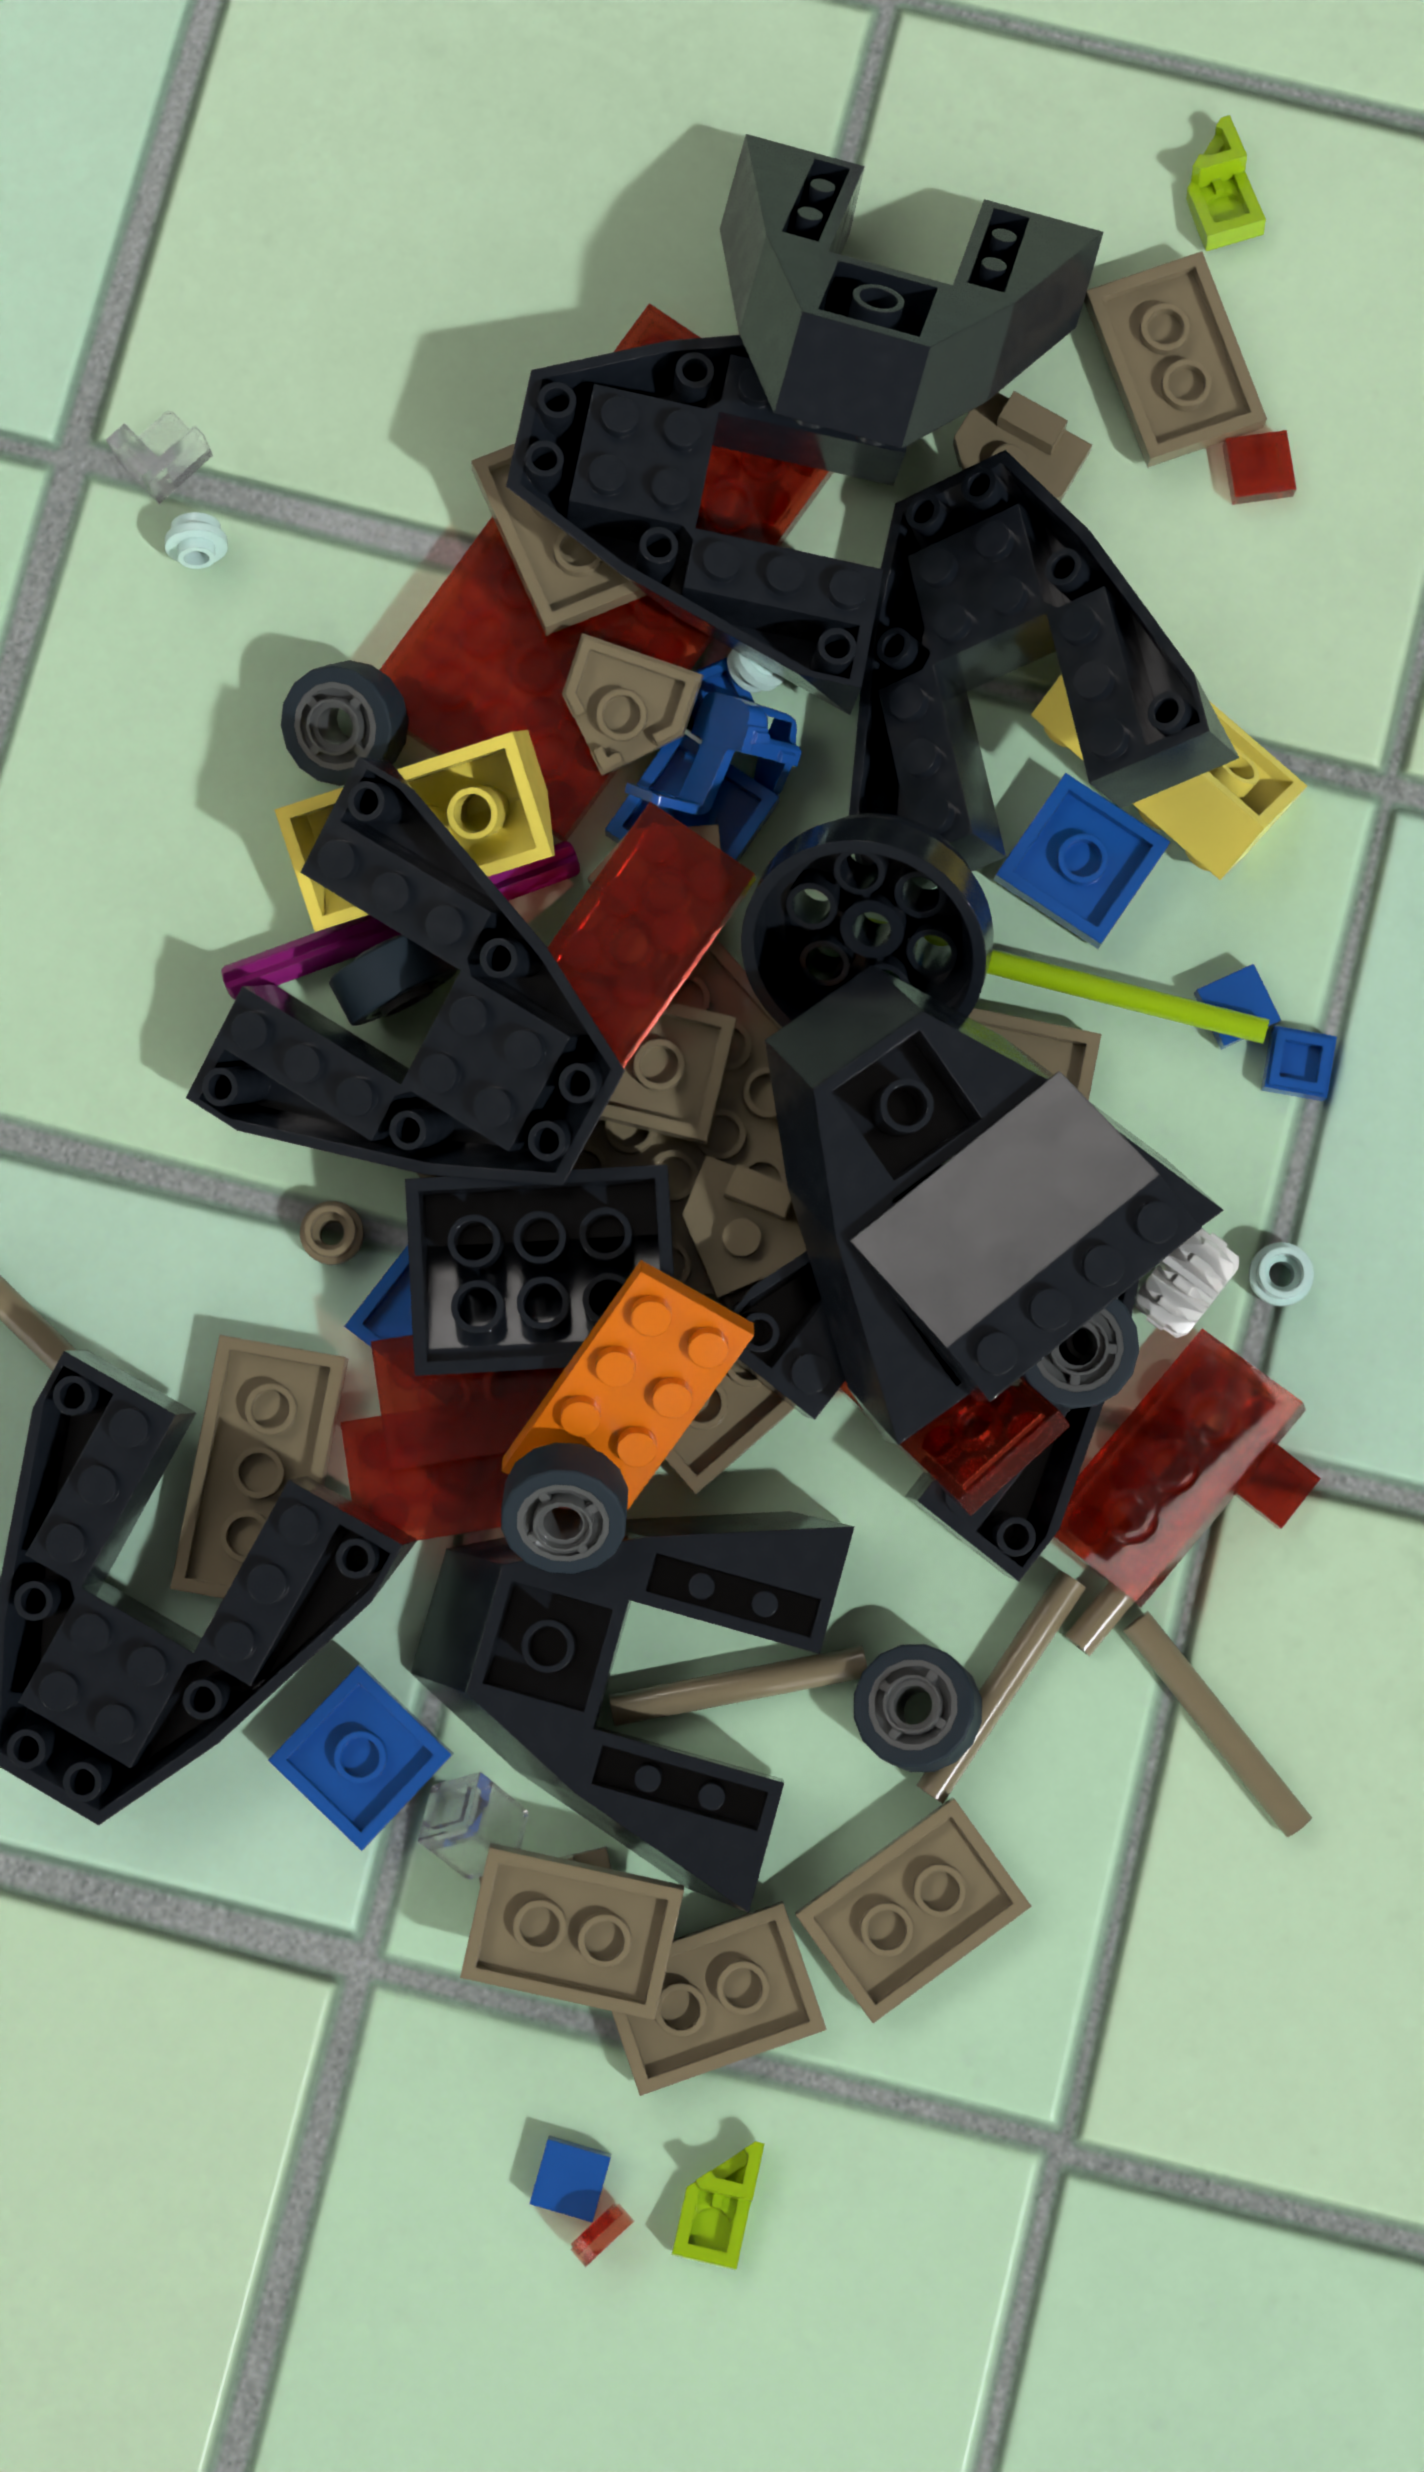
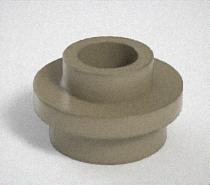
(318, 1218)

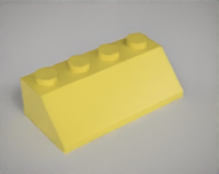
(483, 795)
(1213, 814)

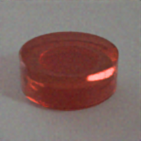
(601, 2234)

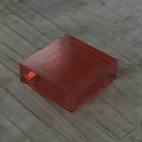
(1259, 467)
(1278, 1487)

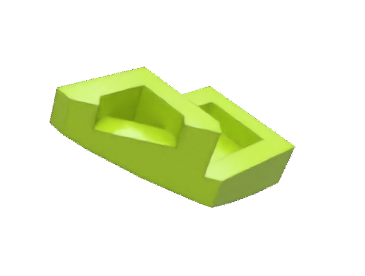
(1221, 193)
(718, 2210)

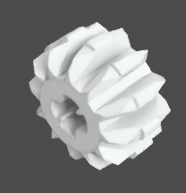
(1187, 1283)

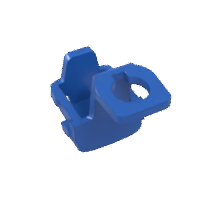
(726, 727)

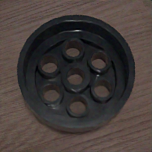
(788, 925)

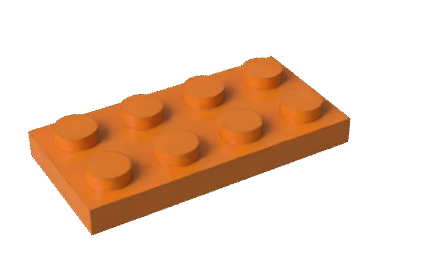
(639, 1376)

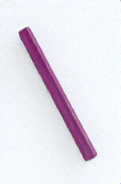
(358, 935)

